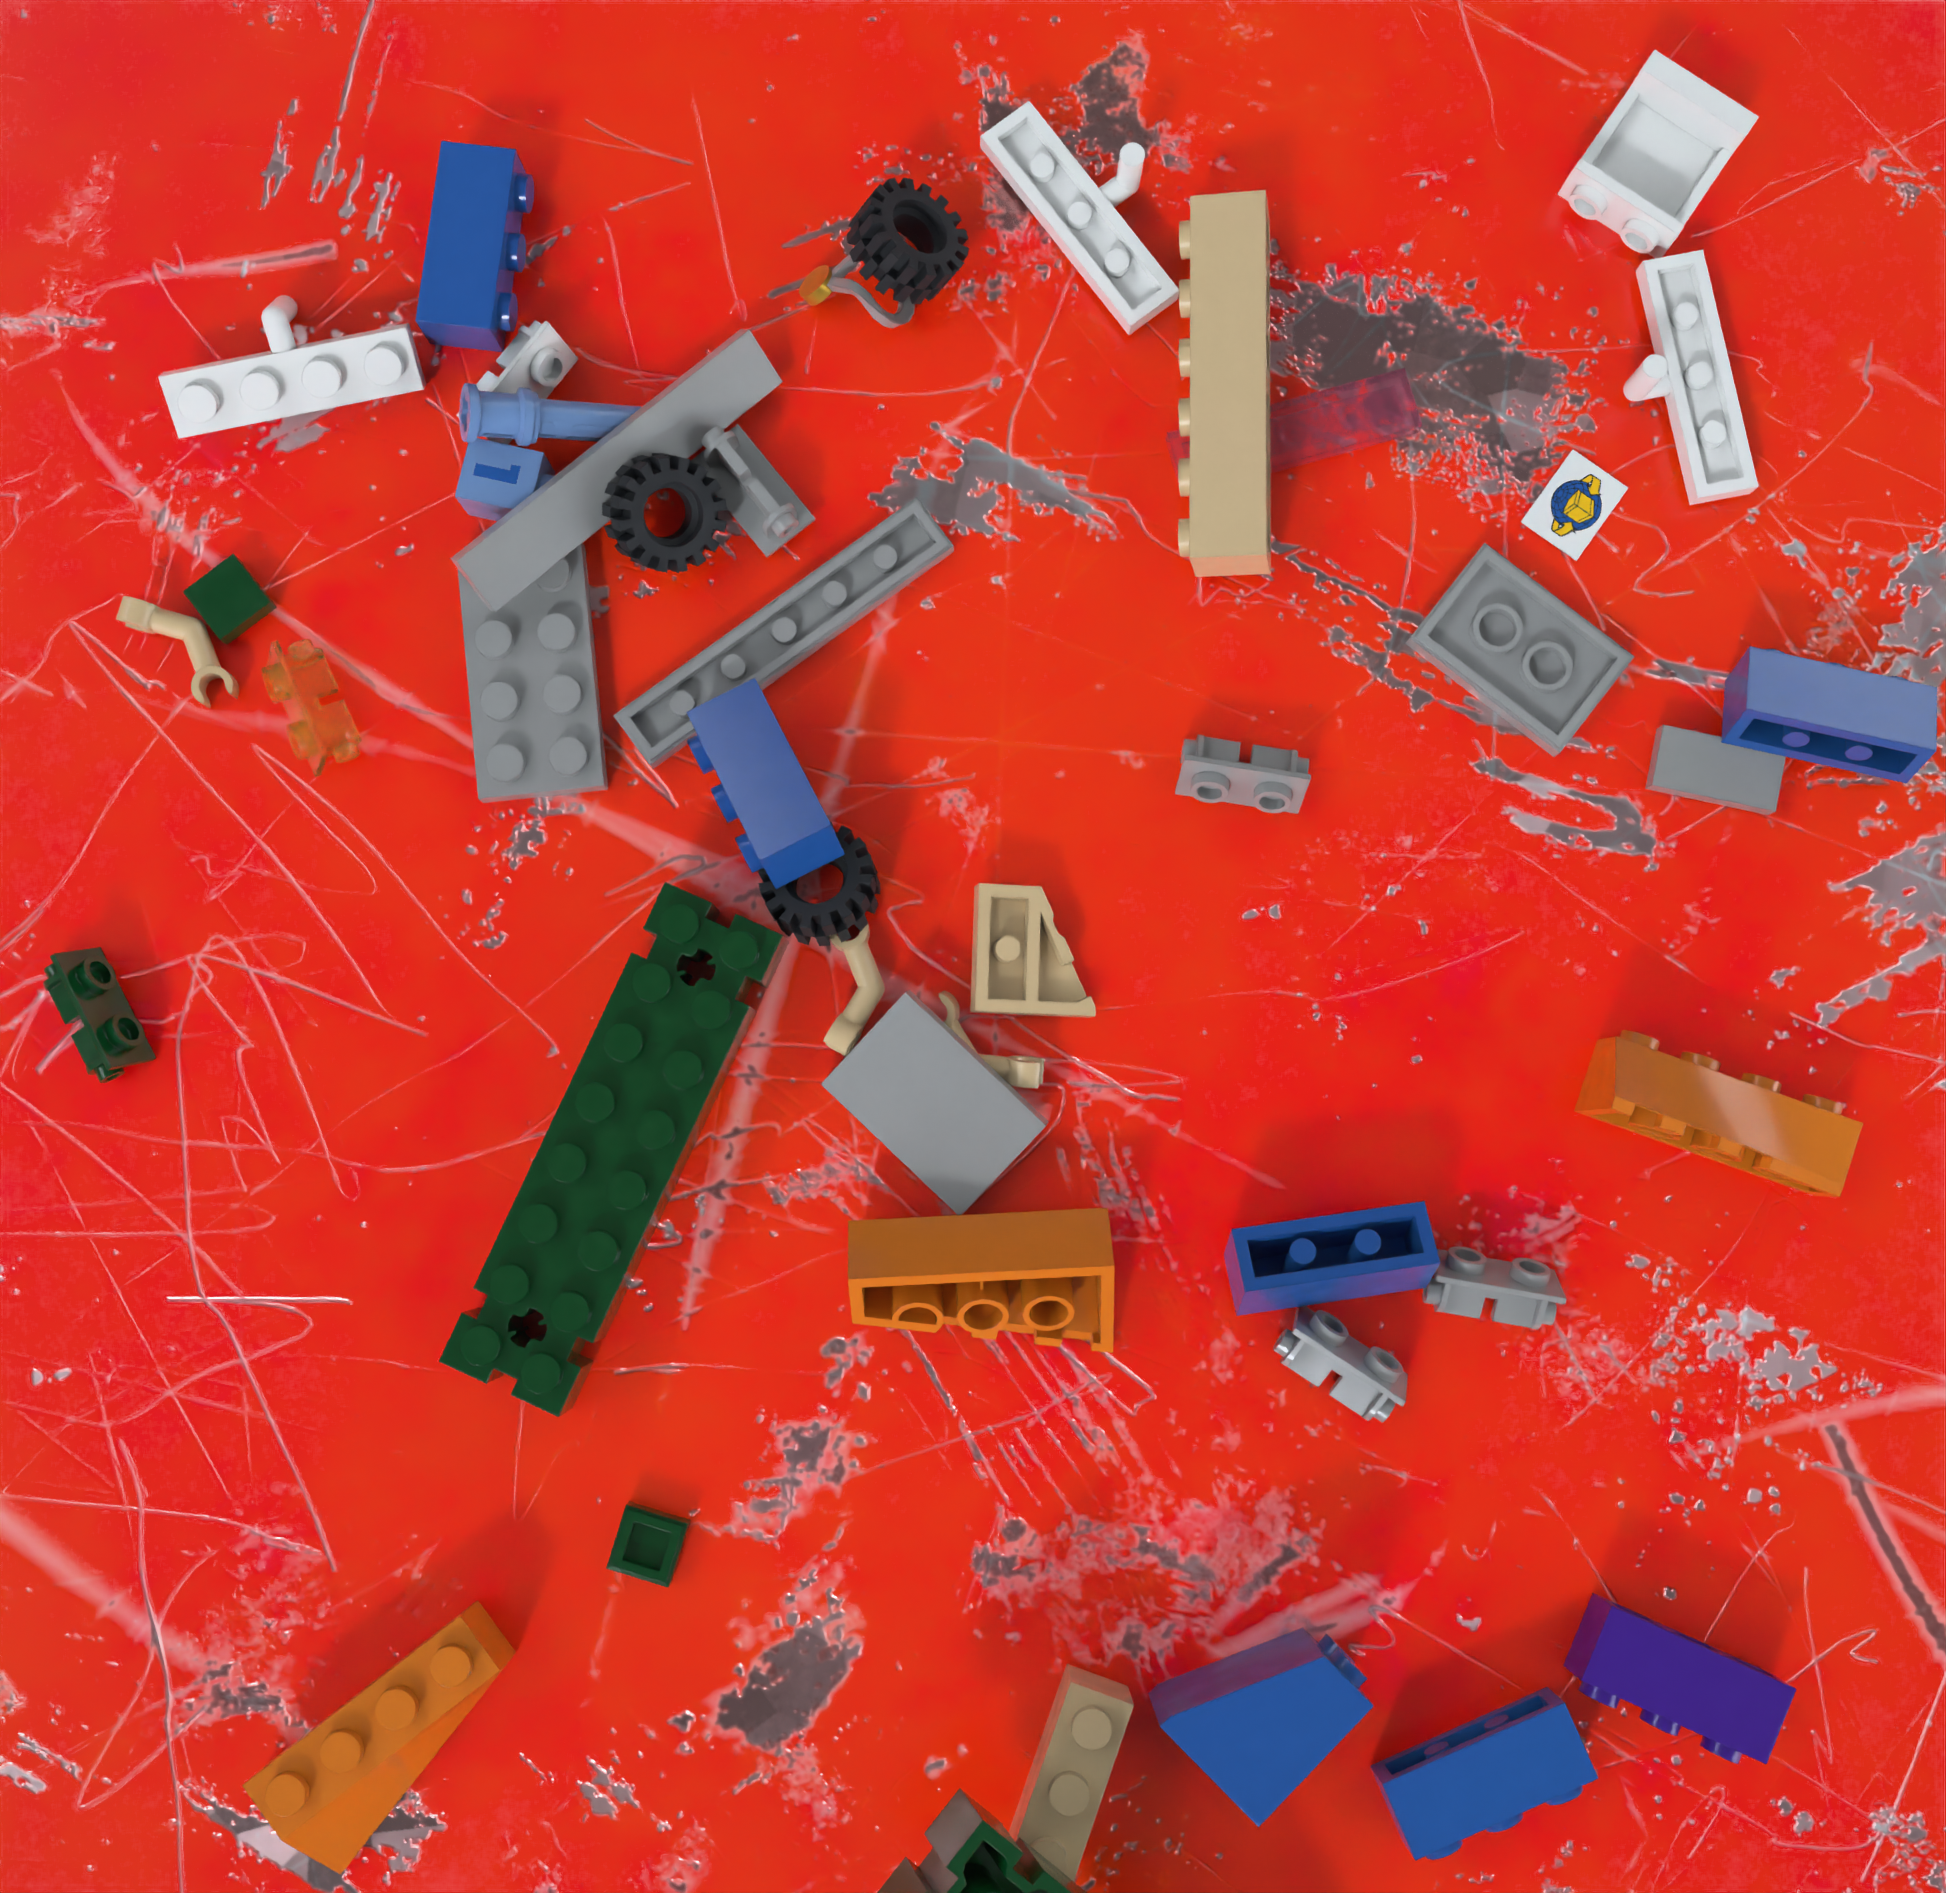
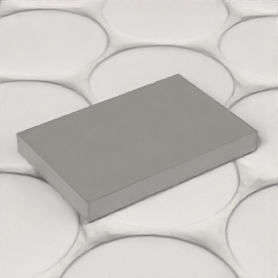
(1520, 650)
(934, 1102)

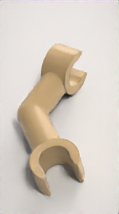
(153, 619)
(850, 1024)
(1016, 1070)

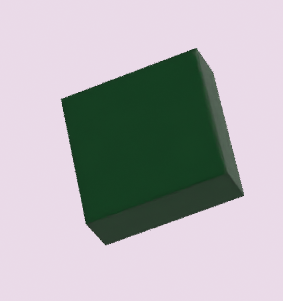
(229, 599)
(648, 1544)

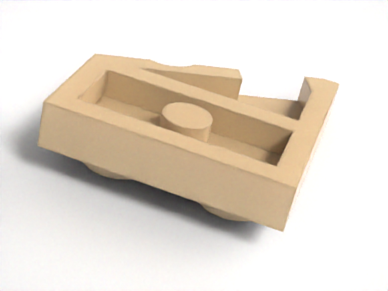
(1021, 957)

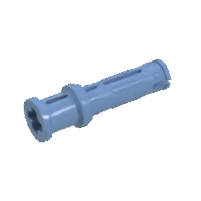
(528, 417)

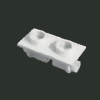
(533, 361)

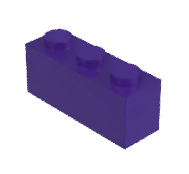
(1678, 1681)

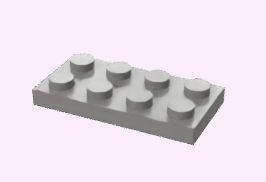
(535, 687)

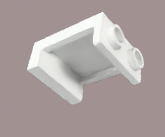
(1657, 156)

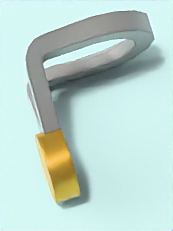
(824, 281)

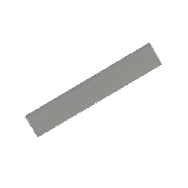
(570, 503)
(788, 627)

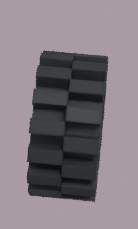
(893, 261)
(628, 506)
(835, 914)

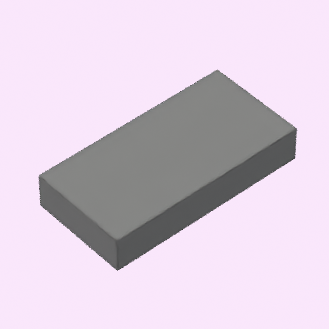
(1713, 771)

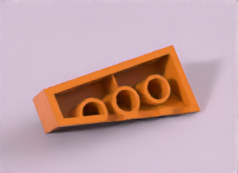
(1719, 1116)
(987, 1274)
(360, 1760)

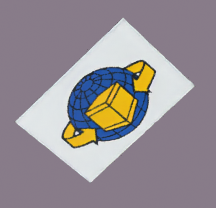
(1574, 505)

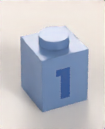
(499, 477)

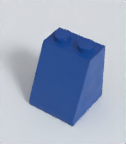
(1264, 1716)

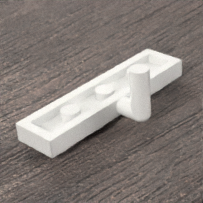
(1082, 215)
(291, 376)
(1694, 377)

